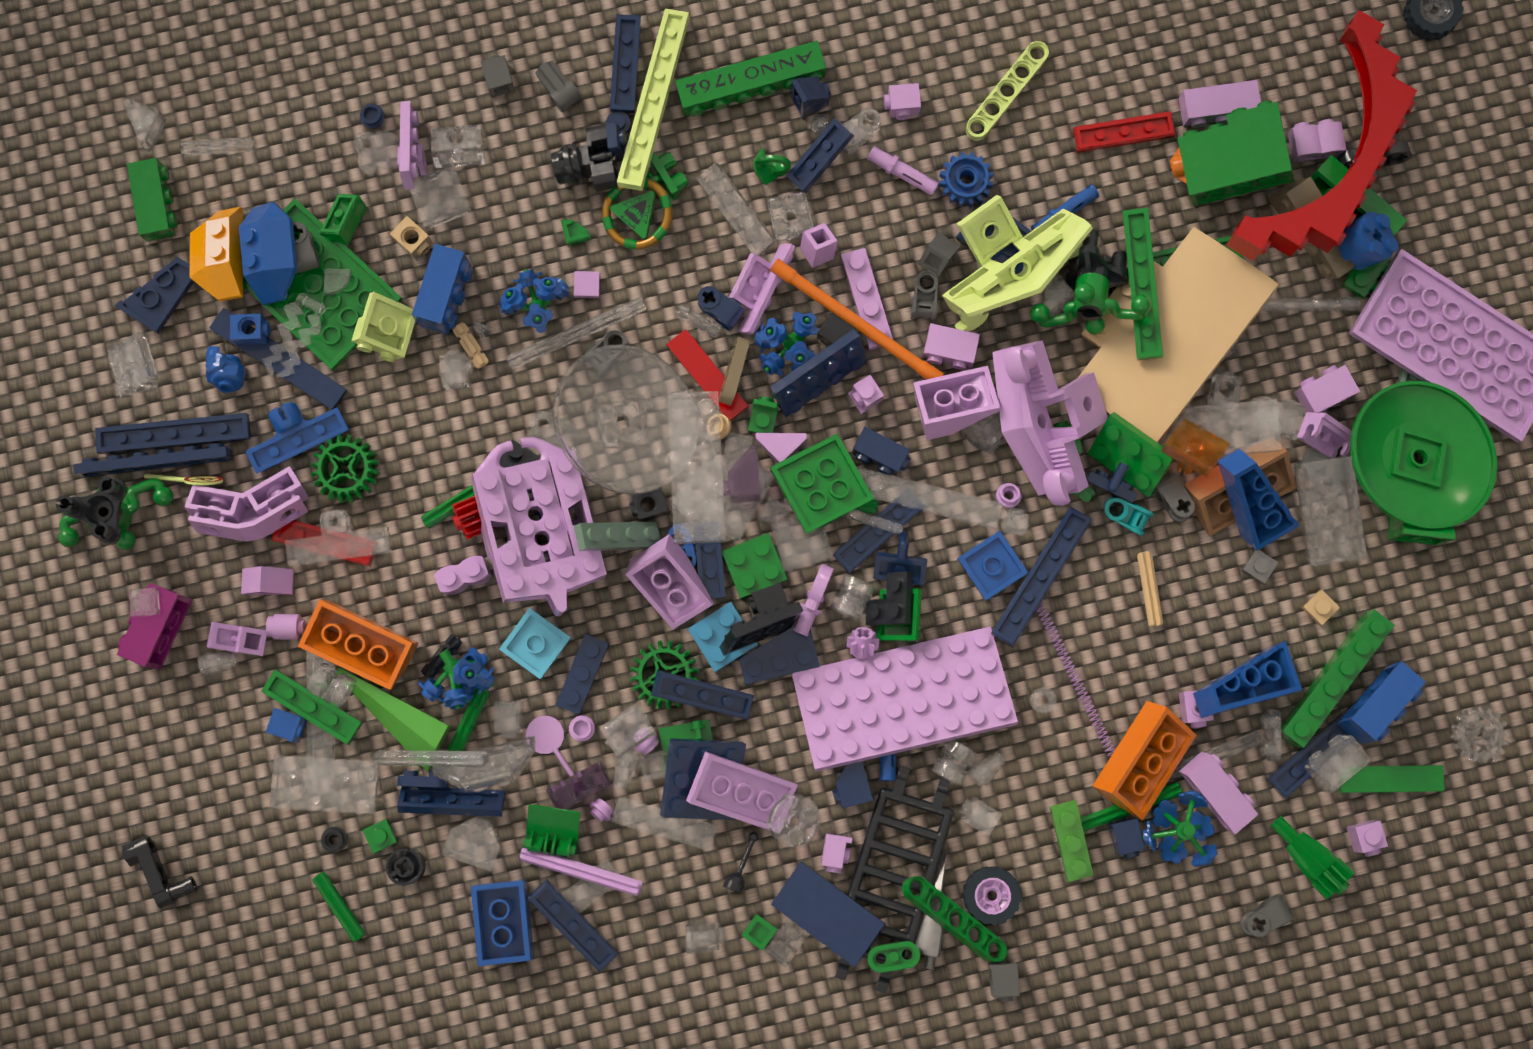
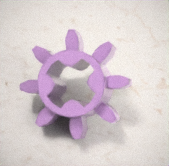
(862, 643)

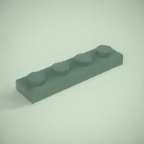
(616, 535)

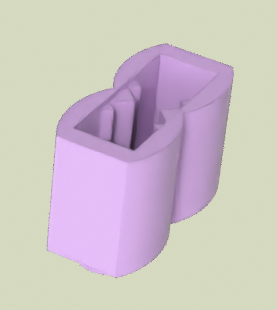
(1316, 141)
(469, 572)

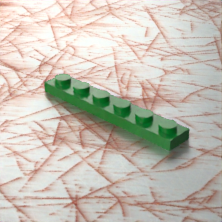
(1142, 281)

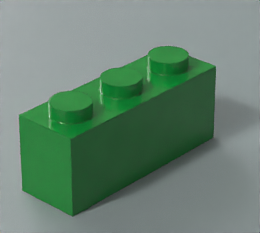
(152, 199)

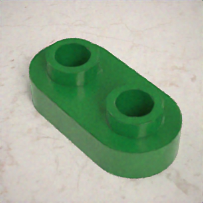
(894, 957)

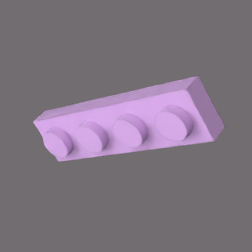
(865, 292)

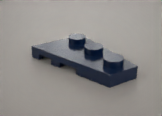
(160, 296)
(780, 657)

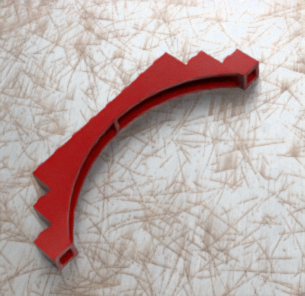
(1384, 107)

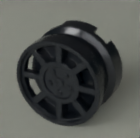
(405, 866)

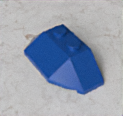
(268, 252)

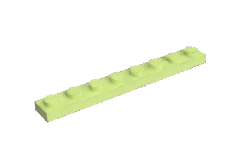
(653, 100)

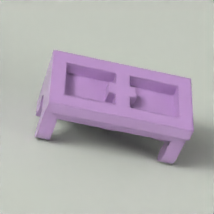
(1325, 434)

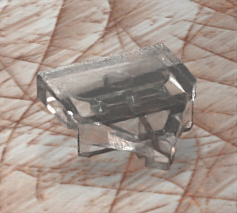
(473, 843)

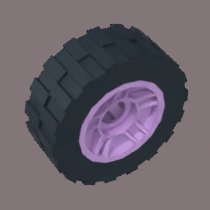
(1006, 891)

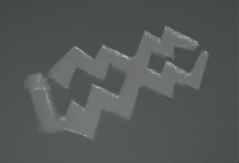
(288, 344)

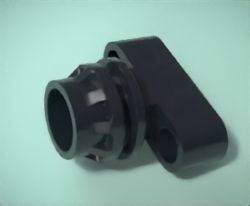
(582, 162)

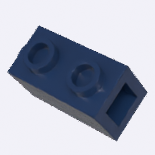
(881, 451)

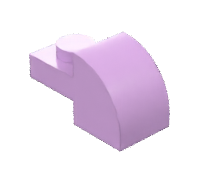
(236, 639)

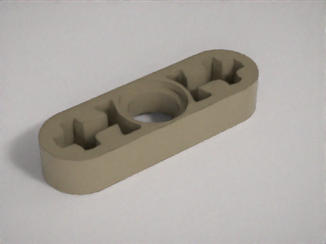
(734, 370)

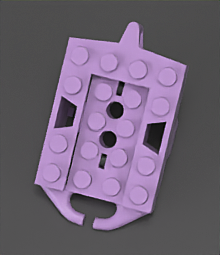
(504, 502)

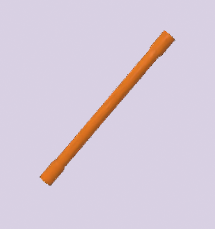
(791, 276)

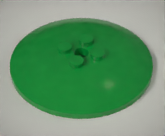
(1447, 434)

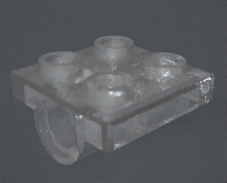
(133, 365)

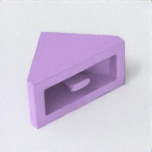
(781, 445)
(267, 581)

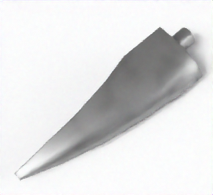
(931, 933)

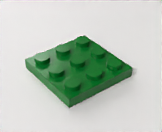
(821, 484)

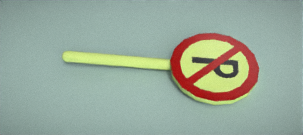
(193, 480)

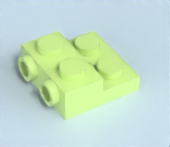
(384, 328)

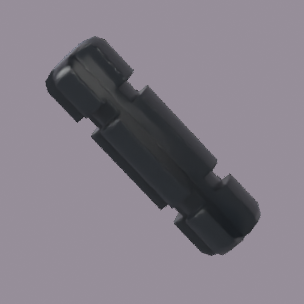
(430, 669)

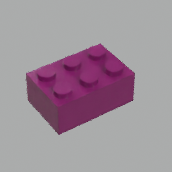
(153, 635)

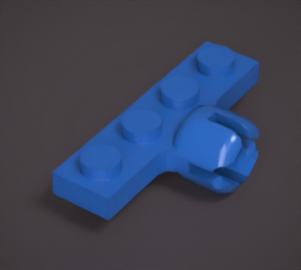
(294, 435)

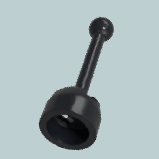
(735, 880)

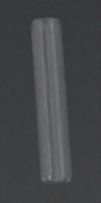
(217, 146)

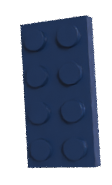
(819, 373)

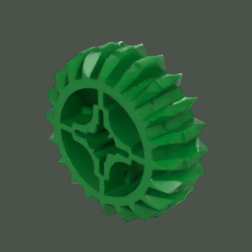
(338, 474)
(654, 654)

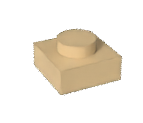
(1320, 607)

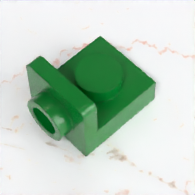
(763, 415)

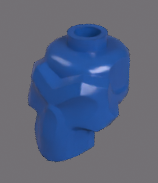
(224, 370)

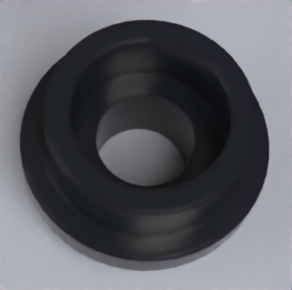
(326, 839)

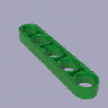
(942, 917)

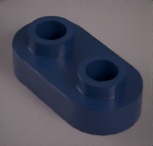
(412, 778)

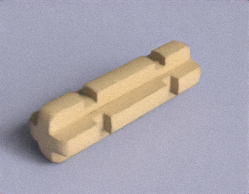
(470, 345)

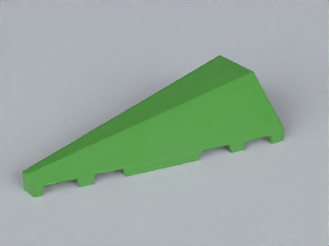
(405, 722)

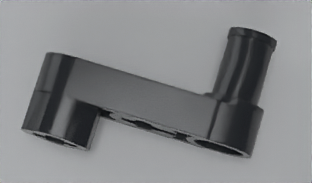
(144, 852)

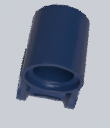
(723, 310)

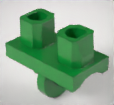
(661, 166)

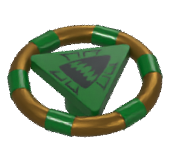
(637, 215)

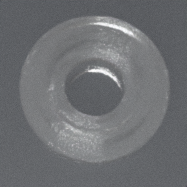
(1051, 700)

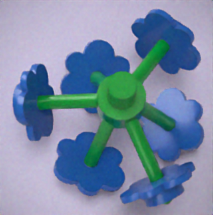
(1194, 826)

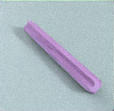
(582, 871)

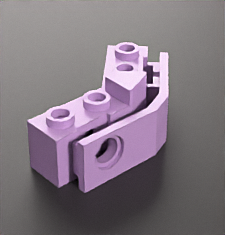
(250, 513)

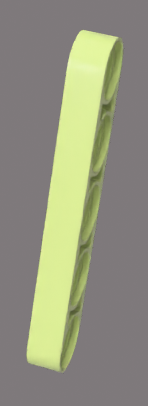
(1011, 79)

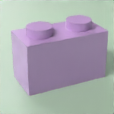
(950, 346)
(1327, 391)

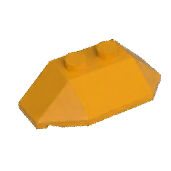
(217, 255)

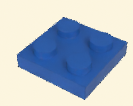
(992, 565)

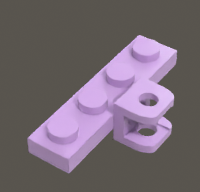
(410, 155)

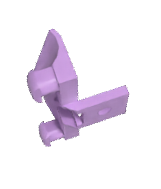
(1045, 452)

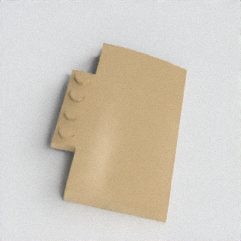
(1203, 307)

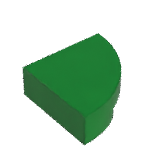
(574, 232)

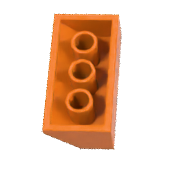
(357, 644)
(1144, 759)

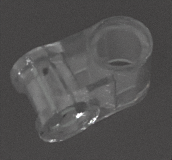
(860, 130)

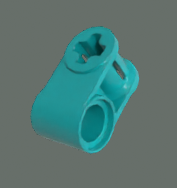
(1131, 516)

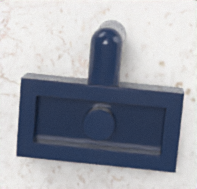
(1116, 484)
(900, 562)

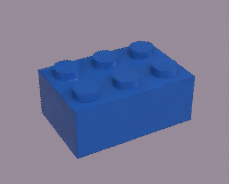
(442, 289)
(1382, 703)
(502, 922)

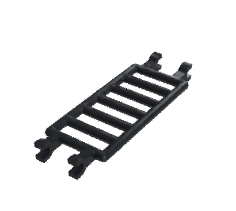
(931, 862)

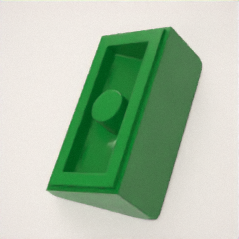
(343, 218)

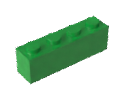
(1332, 173)

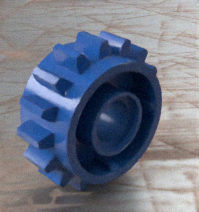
(966, 166)

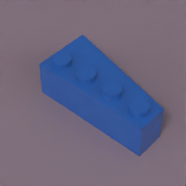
(1254, 502)
(1255, 681)

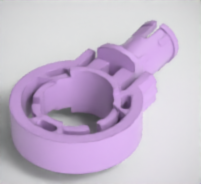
(814, 598)

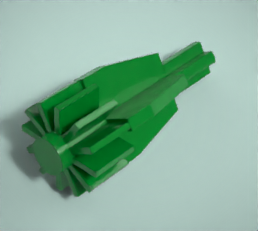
(1315, 861)

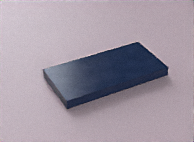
(828, 914)

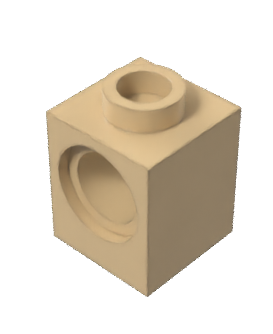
(404, 231)

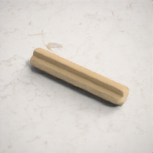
(1150, 589)

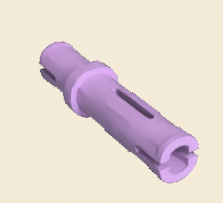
(902, 170)

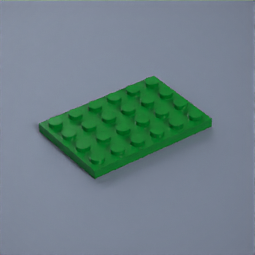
(342, 308)

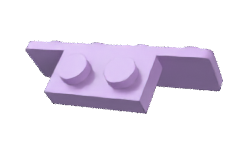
(757, 285)

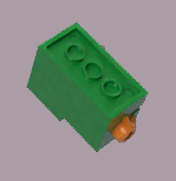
(1234, 157)

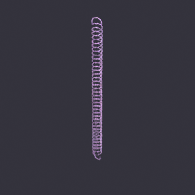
(1072, 680)

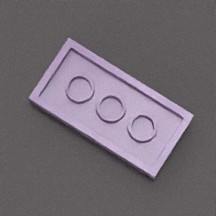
(737, 790)

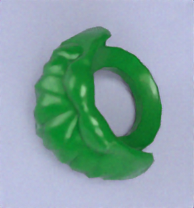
(770, 167)

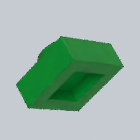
(380, 836)
(759, 932)

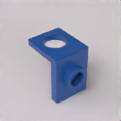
(286, 725)

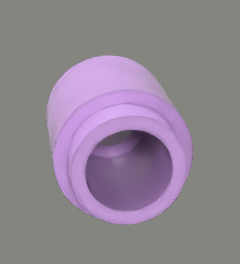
(285, 626)

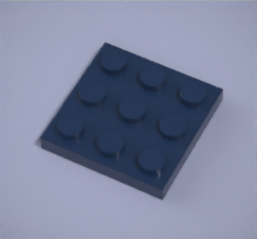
(681, 770)

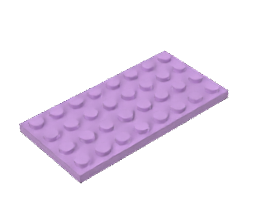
(1451, 341)
(904, 699)

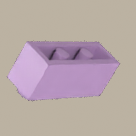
(1215, 102)
(1220, 791)

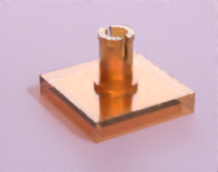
(1195, 448)

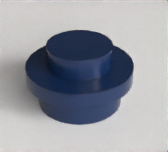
(372, 116)
(621, 119)

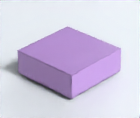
(586, 284)

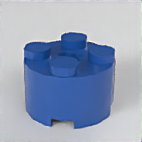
(1368, 241)

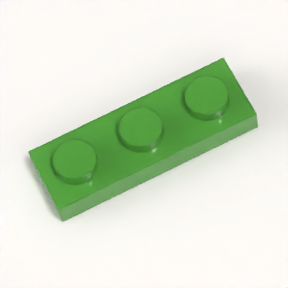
(1071, 841)

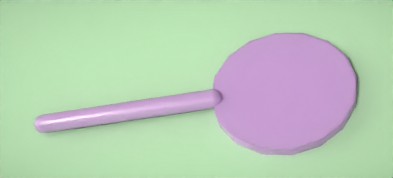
(549, 737)

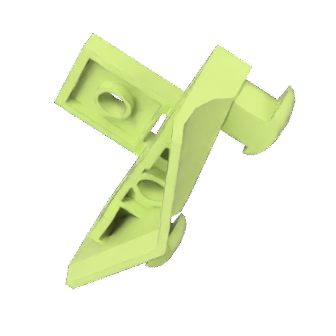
(996, 283)

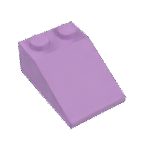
(955, 401)
(669, 582)

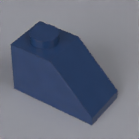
(809, 95)
(852, 786)

